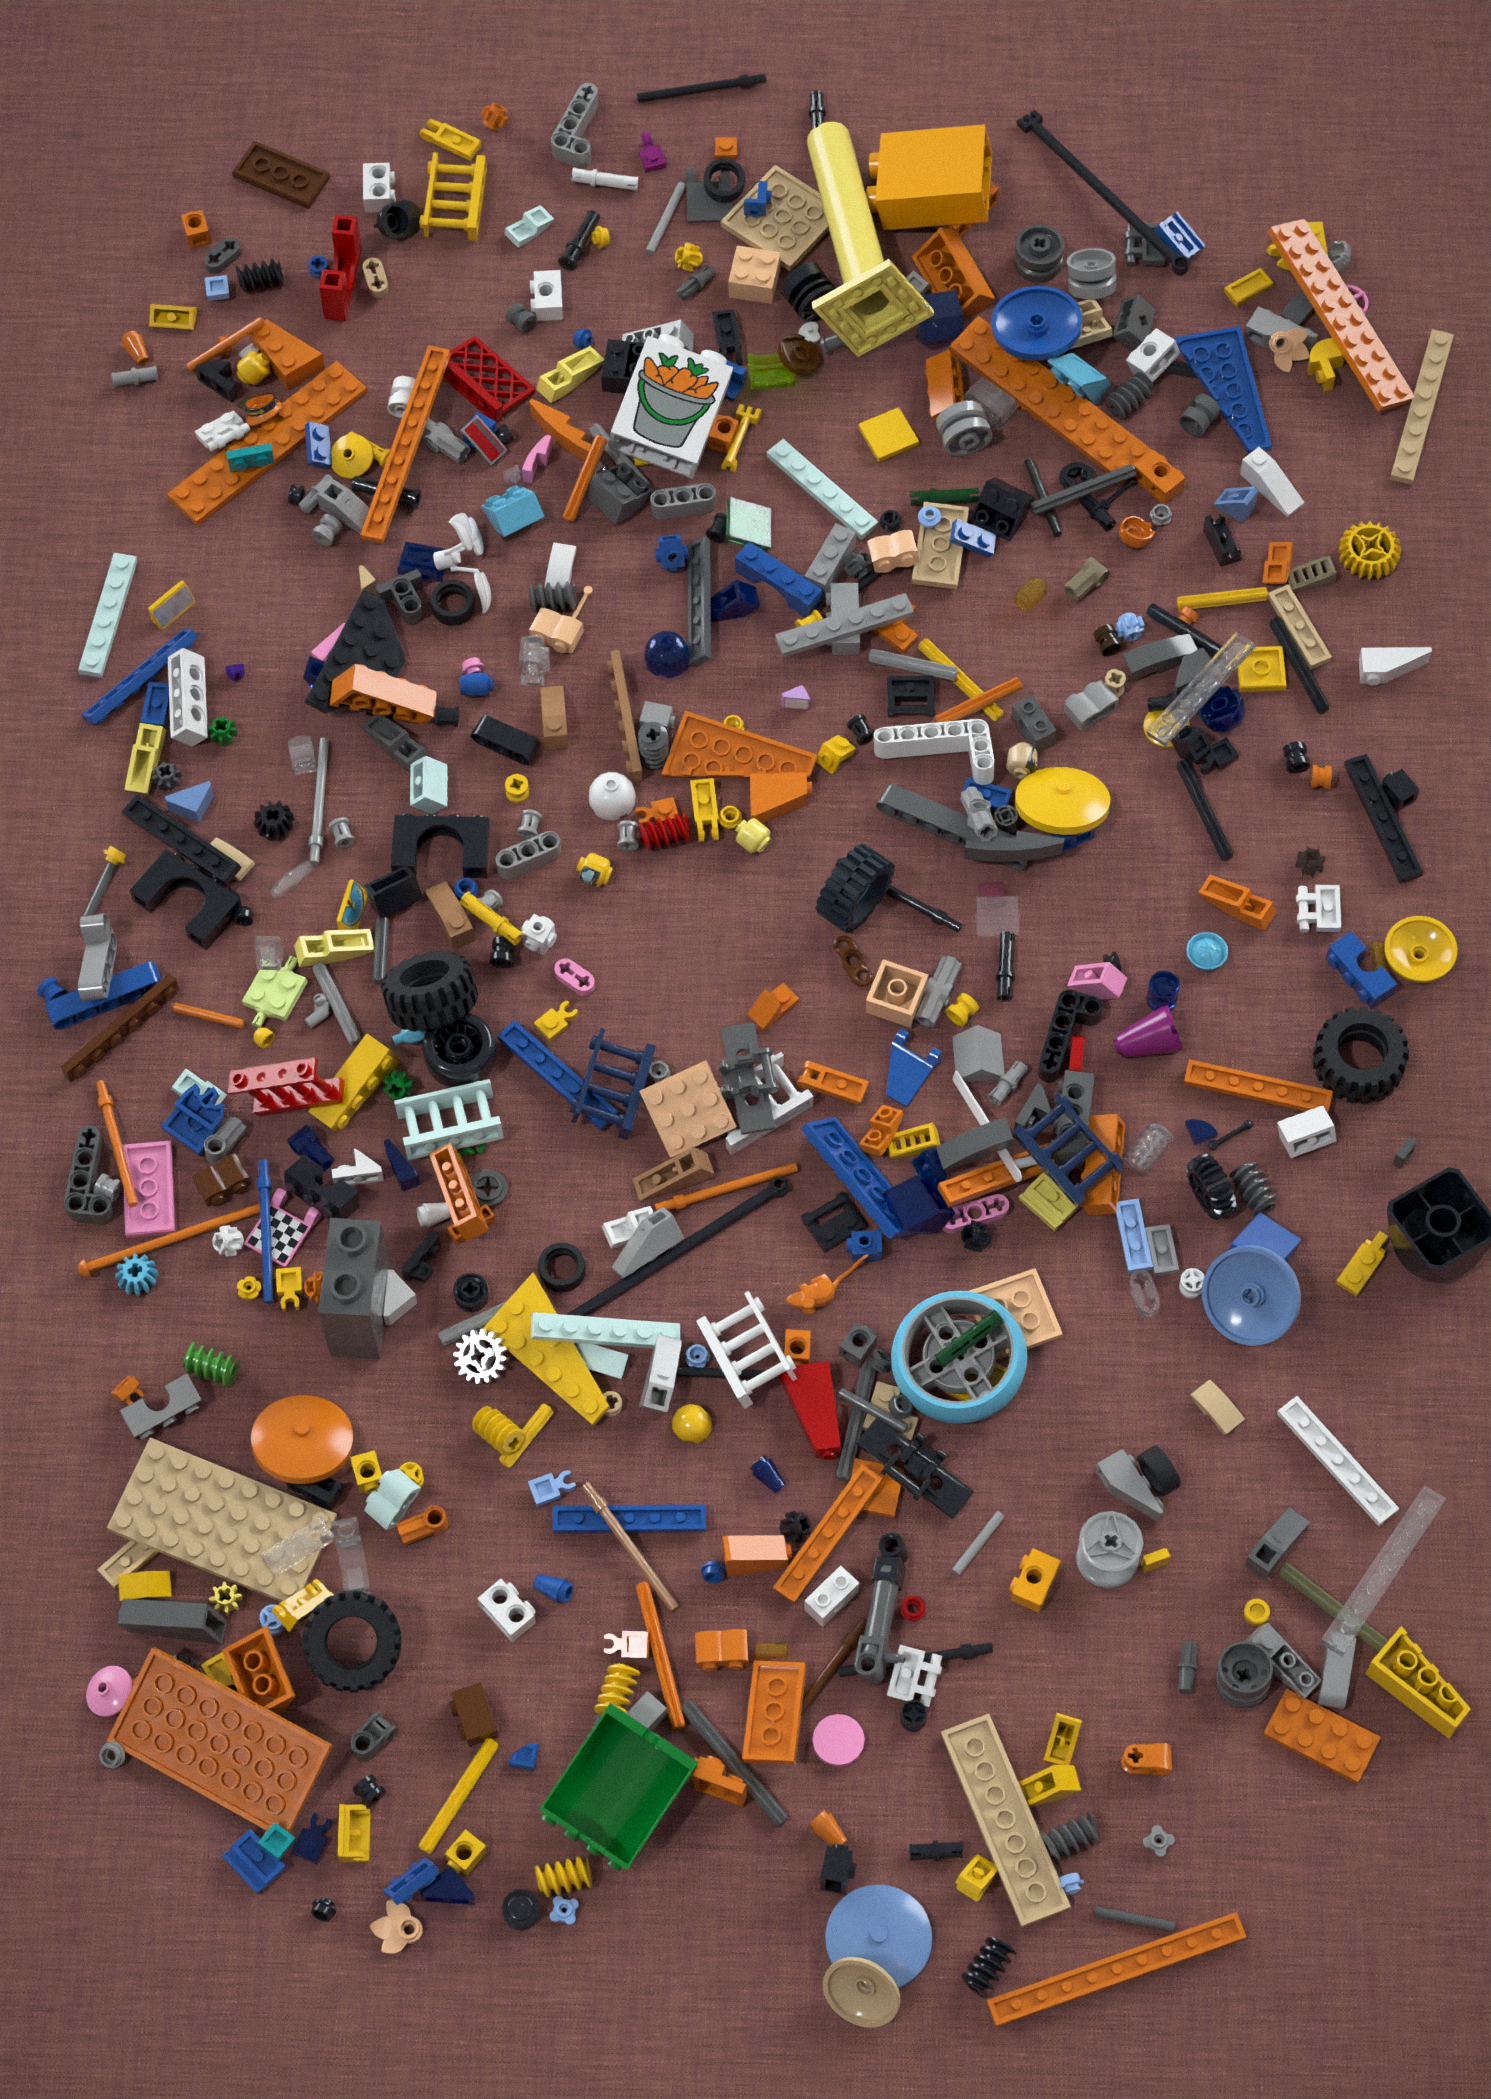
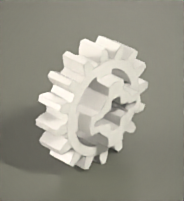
(477, 1347)

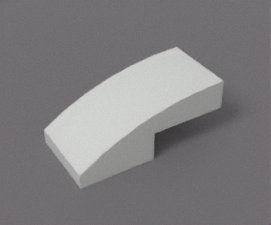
(560, 564)
(620, 1230)

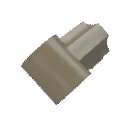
(1090, 574)

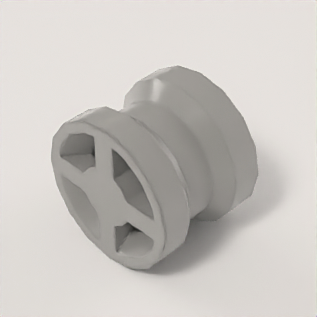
(108, 1187)

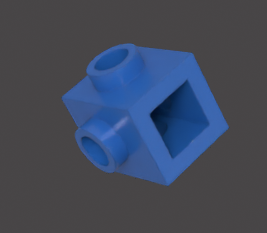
(668, 545)

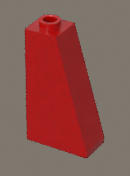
(814, 1407)

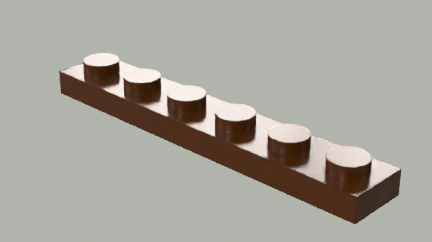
(119, 1028)

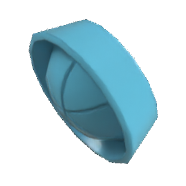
(1207, 951)

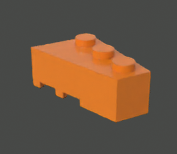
(289, 357)

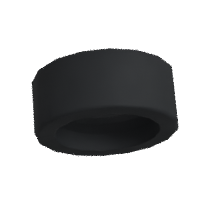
(722, 164)
(454, 617)
(556, 1250)
(1159, 1470)

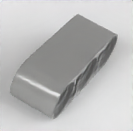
(691, 494)
(522, 864)
(1336, 1678)

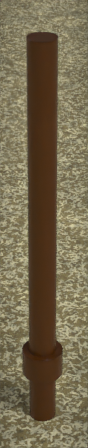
(849, 1643)

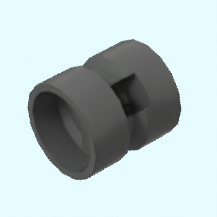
(1199, 414)

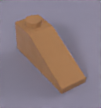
(554, 718)
(450, 915)
(674, 1174)

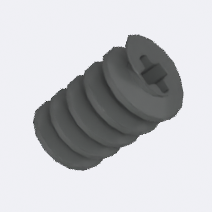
(1129, 395)
(552, 597)
(653, 745)
(1253, 1188)
(1072, 1837)

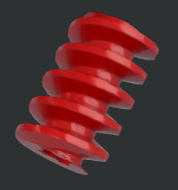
(665, 832)

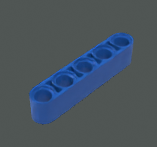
(123, 989)

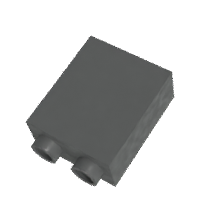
(354, 1288)

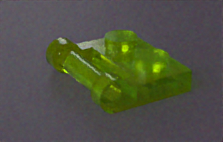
(768, 374)

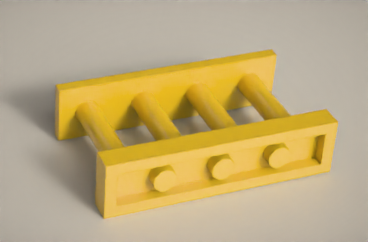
(472, 206)

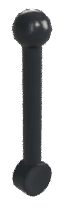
(1132, 481)
(1213, 1144)

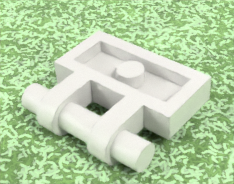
(222, 431)
(1327, 908)
(905, 1675)

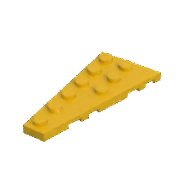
(552, 1361)

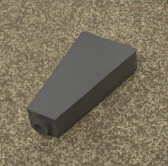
(173, 1620)

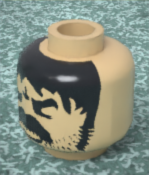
(1022, 760)

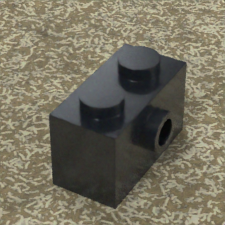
(393, 891)
(837, 1869)

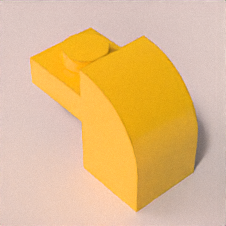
(1322, 360)

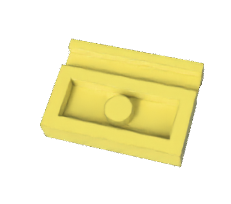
(1047, 1202)

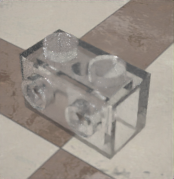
(533, 660)

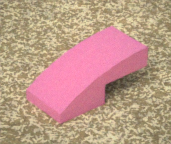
(538, 456)

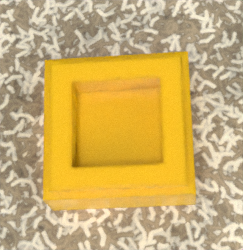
(1155, 1560)

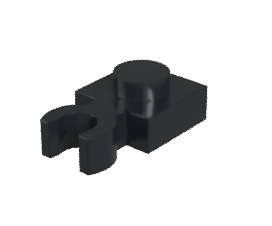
(1220, 755)

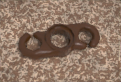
(852, 971)

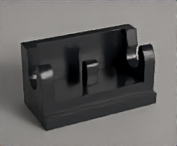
(1221, 541)
(323, 1492)

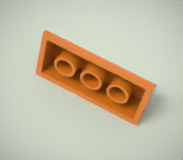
(949, 266)

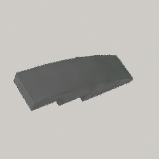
(1025, 847)

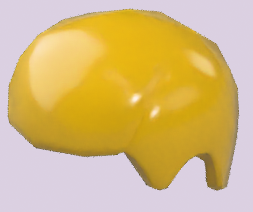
(692, 1423)

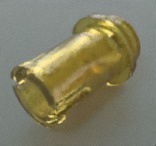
(1378, 955)
(770, 1650)

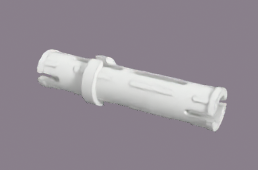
(604, 179)

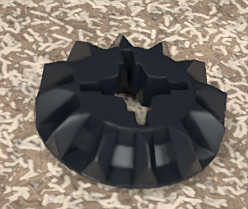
(1070, 472)

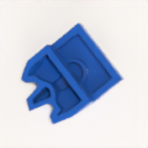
(195, 1118)

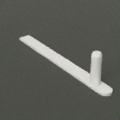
(1012, 1165)

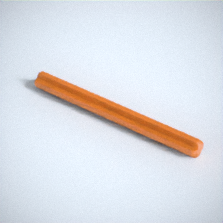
(660, 1656)

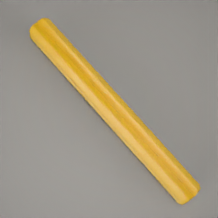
(961, 680)
(458, 1796)

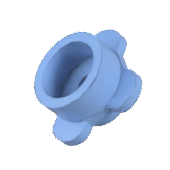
(567, 1917)

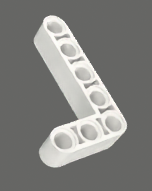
(939, 739)

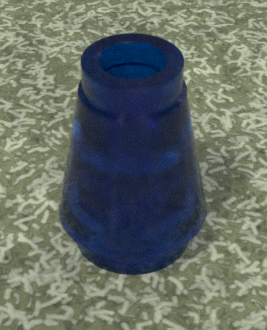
(768, 1474)

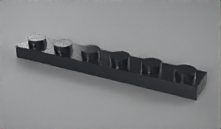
(1383, 818)
(181, 840)

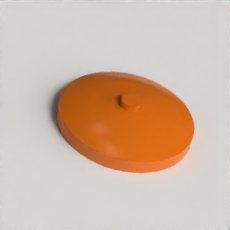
(302, 1439)

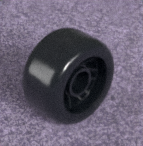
(465, 1035)

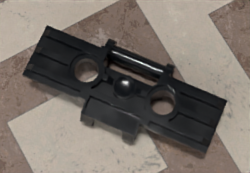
(919, 1463)

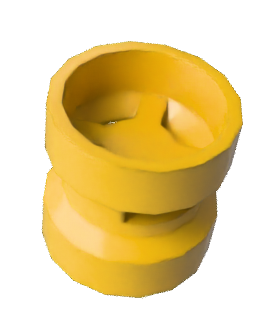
(962, 1009)

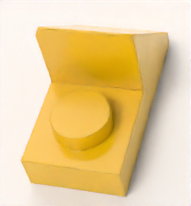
(976, 1877)

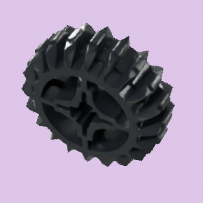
(1211, 1186)

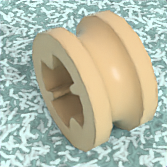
(618, 1405)

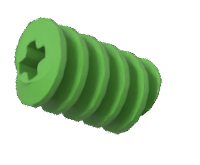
(210, 1366)

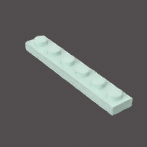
(822, 489)
(107, 615)
(600, 1330)

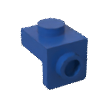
(758, 206)

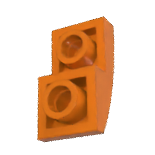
(883, 1129)

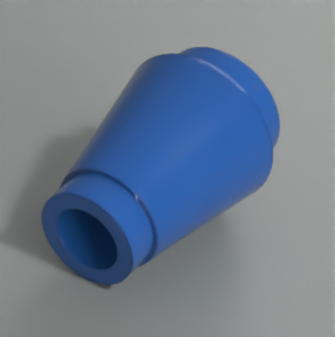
(554, 1588)

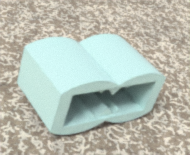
(392, 1498)

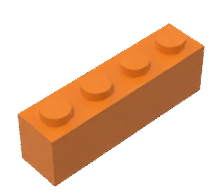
(1104, 1194)

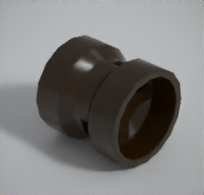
(1107, 638)

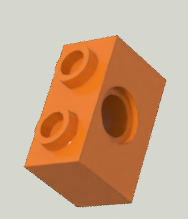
(1163, 487)

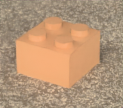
(754, 274)
(896, 993)

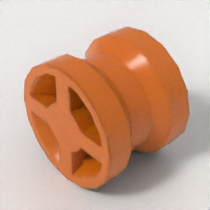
(1320, 777)

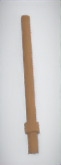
(600, 1506)

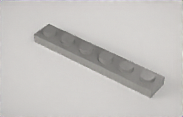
(844, 625)

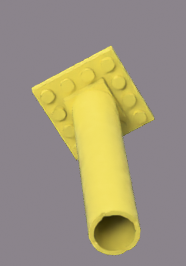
(874, 295)

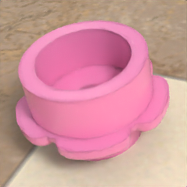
(472, 665)

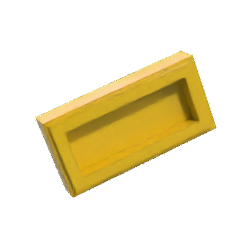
(1248, 287)

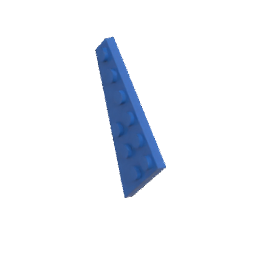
(1226, 374)

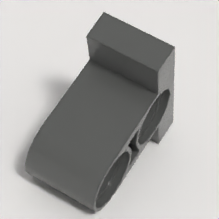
(409, 600)

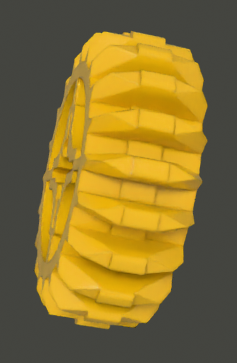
(1368, 539)

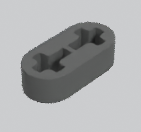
(222, 255)

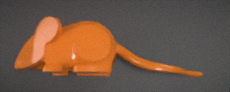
(819, 1292)

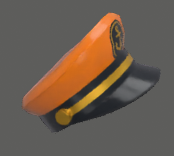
(260, 408)

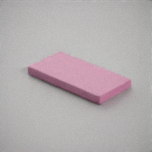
(153, 1183)

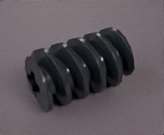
(260, 275)
(987, 1965)

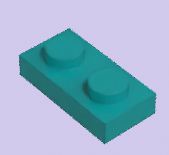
(250, 457)

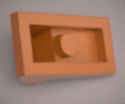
(772, 1006)

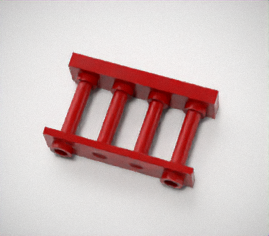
(286, 1087)

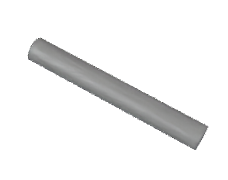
(978, 1543)

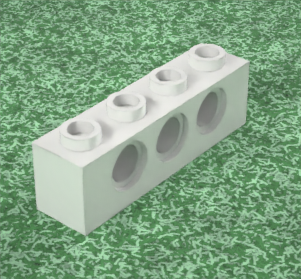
(187, 697)

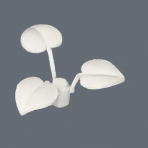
(449, 558)

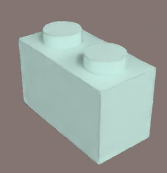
(428, 785)

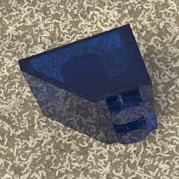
(946, 321)

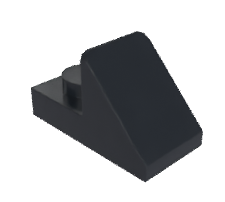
(217, 378)

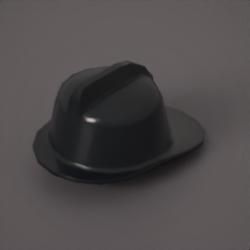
(398, 219)

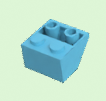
(512, 510)

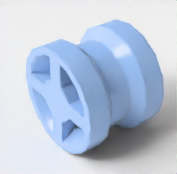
(268, 1617)

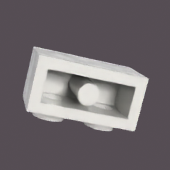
(1306, 1131)

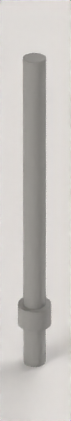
(316, 839)

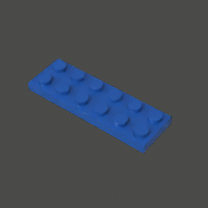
(855, 1171)

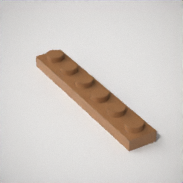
(625, 725)

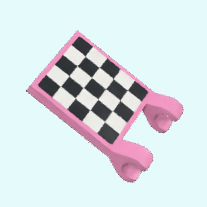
(286, 1230)

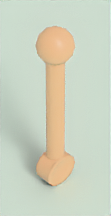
(587, 592)

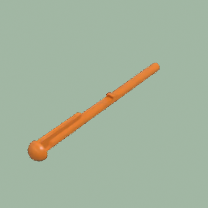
(86, 1268)

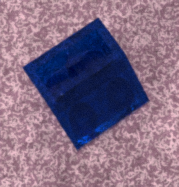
(919, 1205)

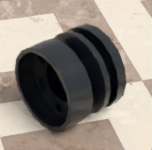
(805, 286)

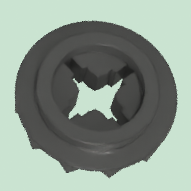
(496, 1181)

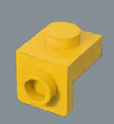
(834, 752)

